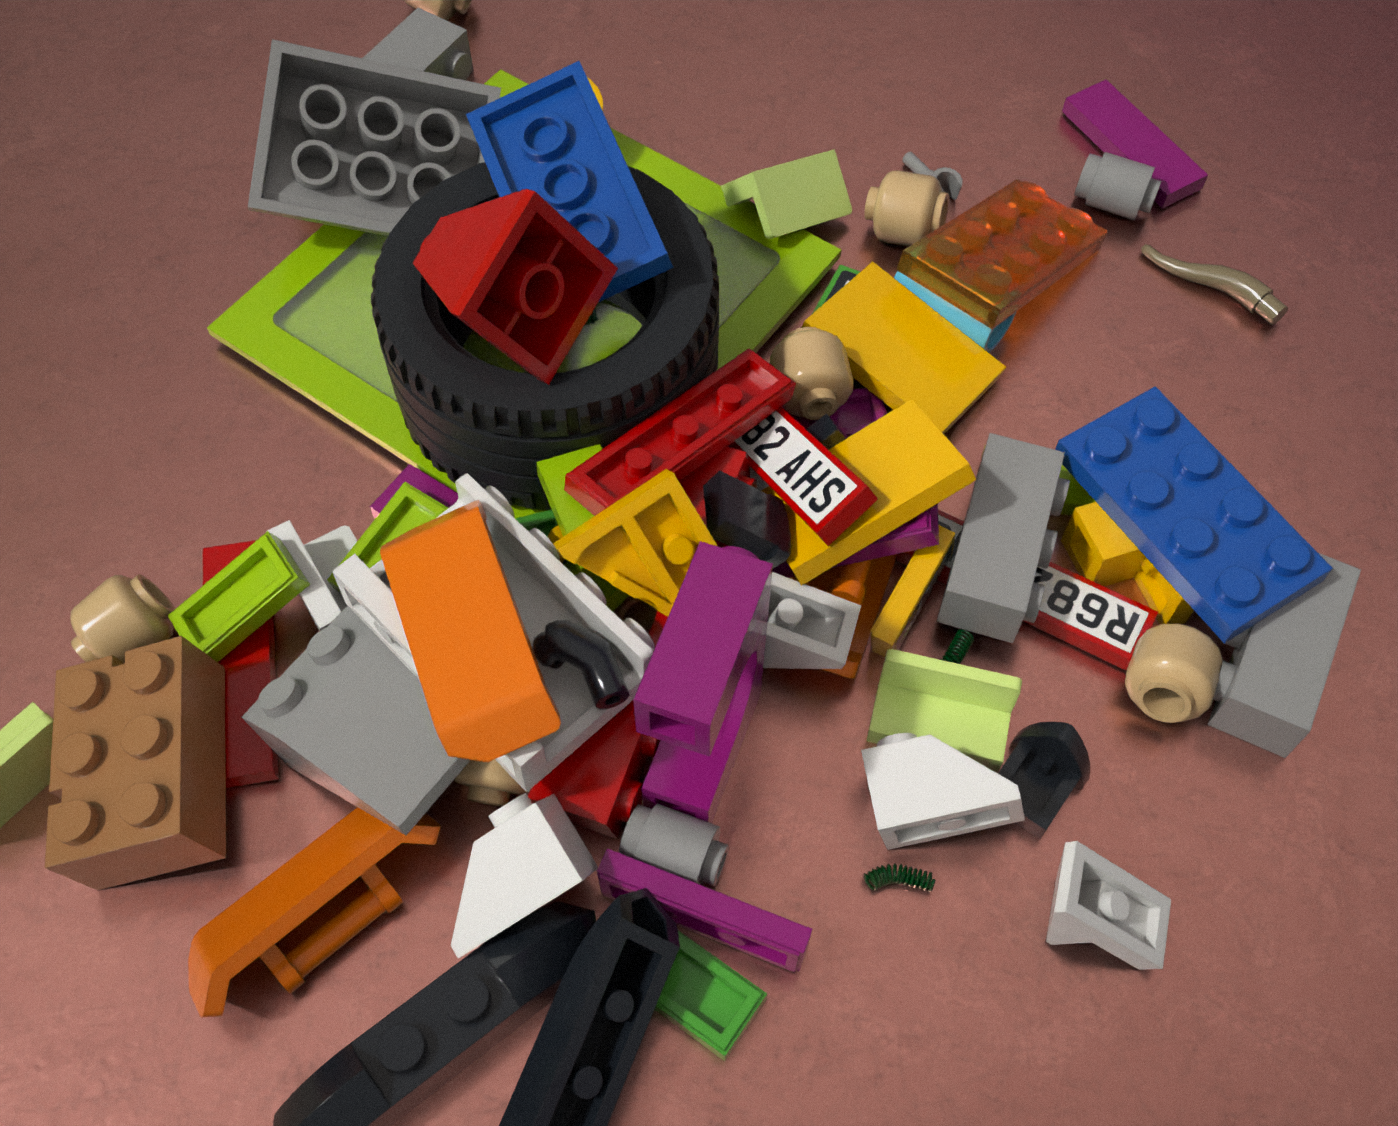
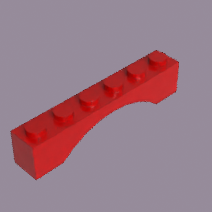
(602, 776)

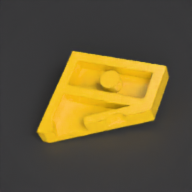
(641, 541)

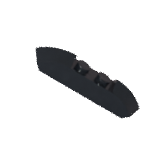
(597, 1017)
(443, 1025)

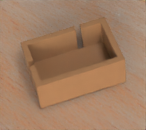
(137, 765)

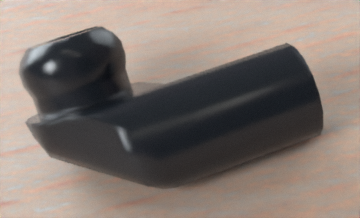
(591, 654)

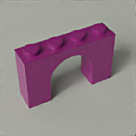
(705, 679)

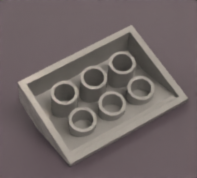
(358, 137)
(357, 725)

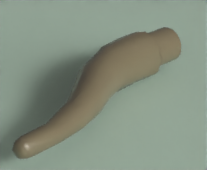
(1238, 284)

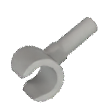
(949, 178)

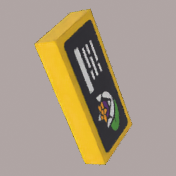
(911, 594)

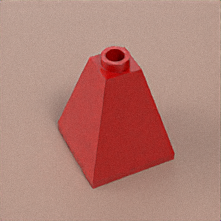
(517, 277)

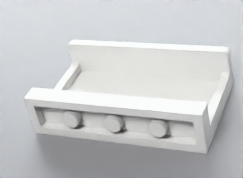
(543, 594)

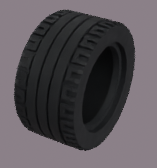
(505, 420)

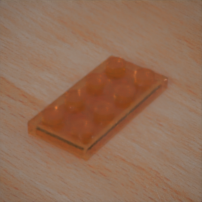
(1002, 252)

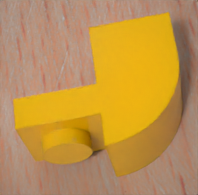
(1108, 557)

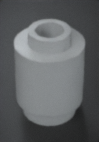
(1117, 185)
(675, 843)

